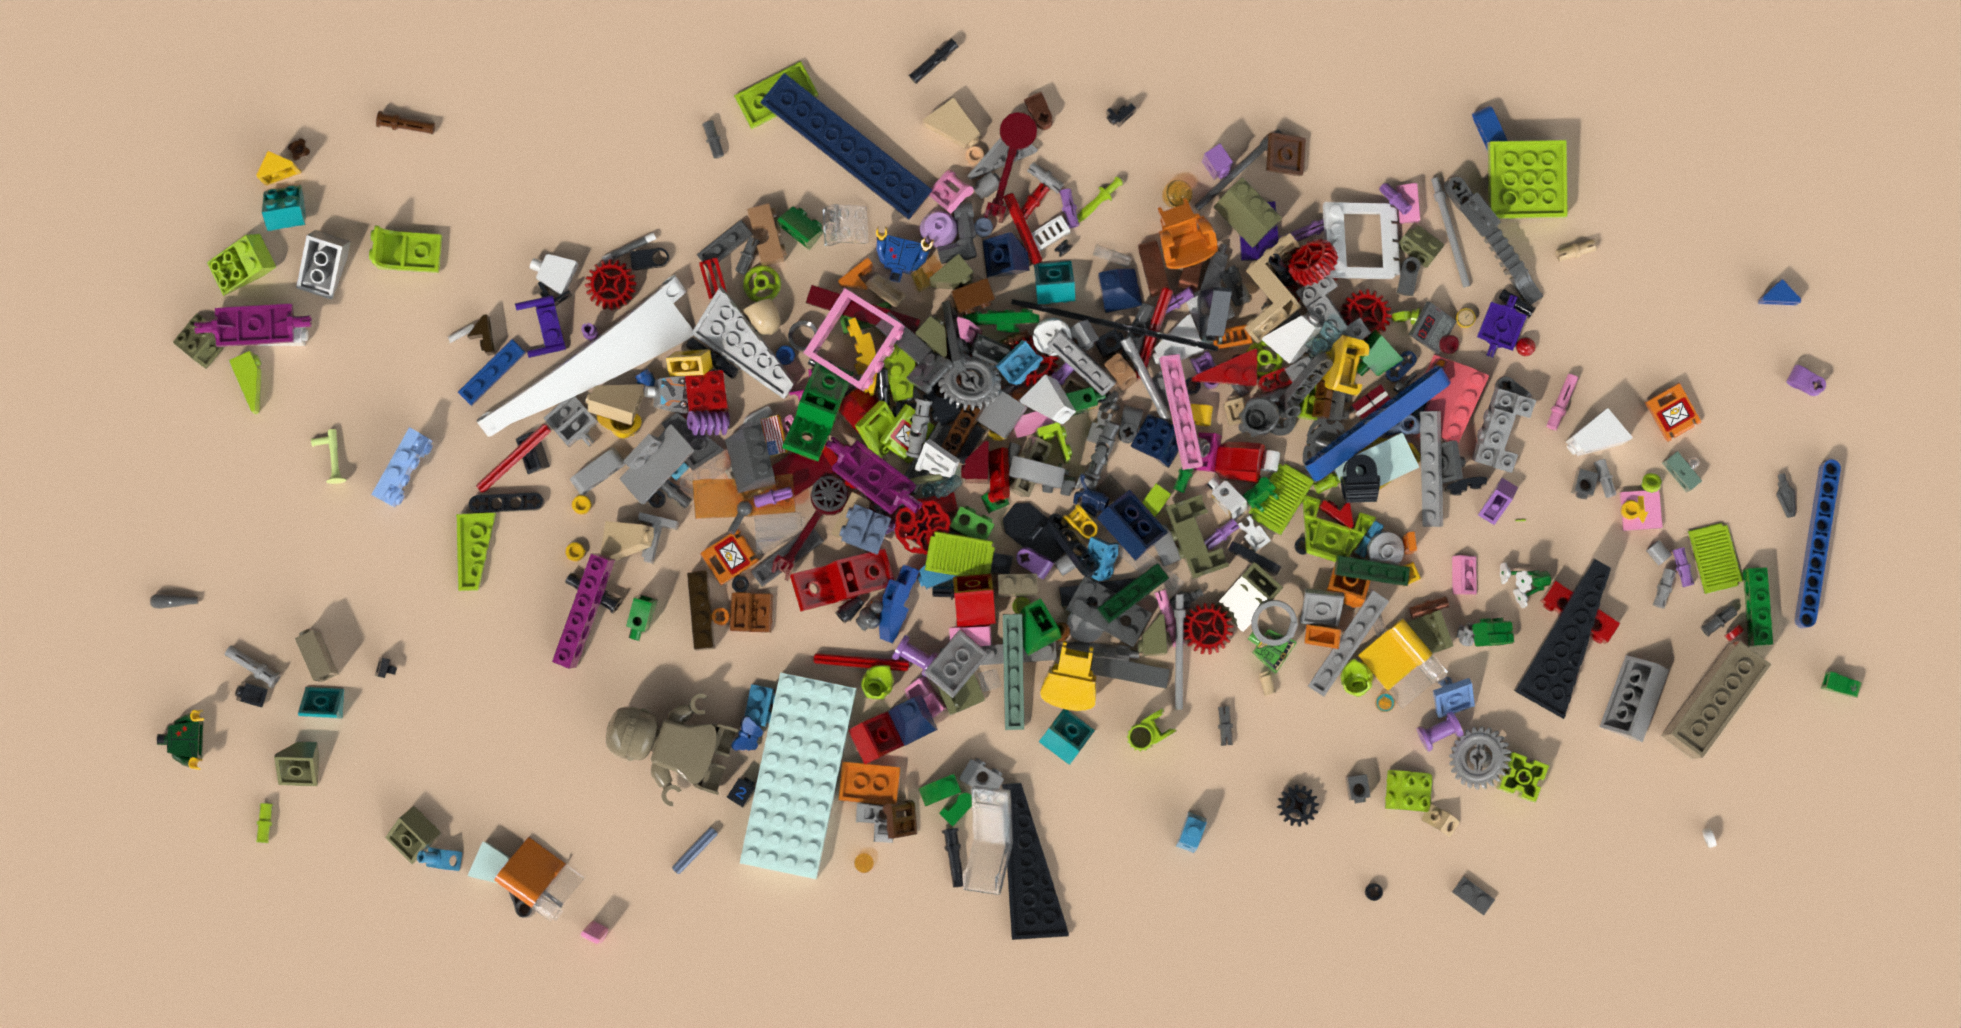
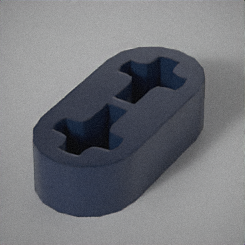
(1403, 369)

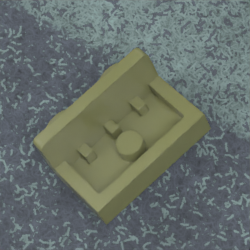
(1420, 244)

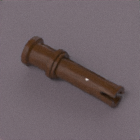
(395, 122)

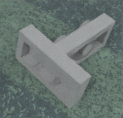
(657, 524)

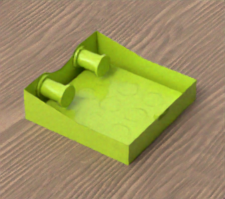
(1528, 179)

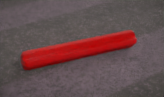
(1022, 228)

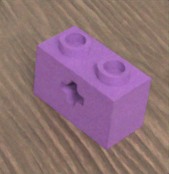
(1217, 162)

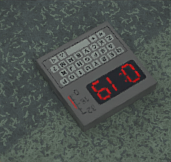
(1432, 326)

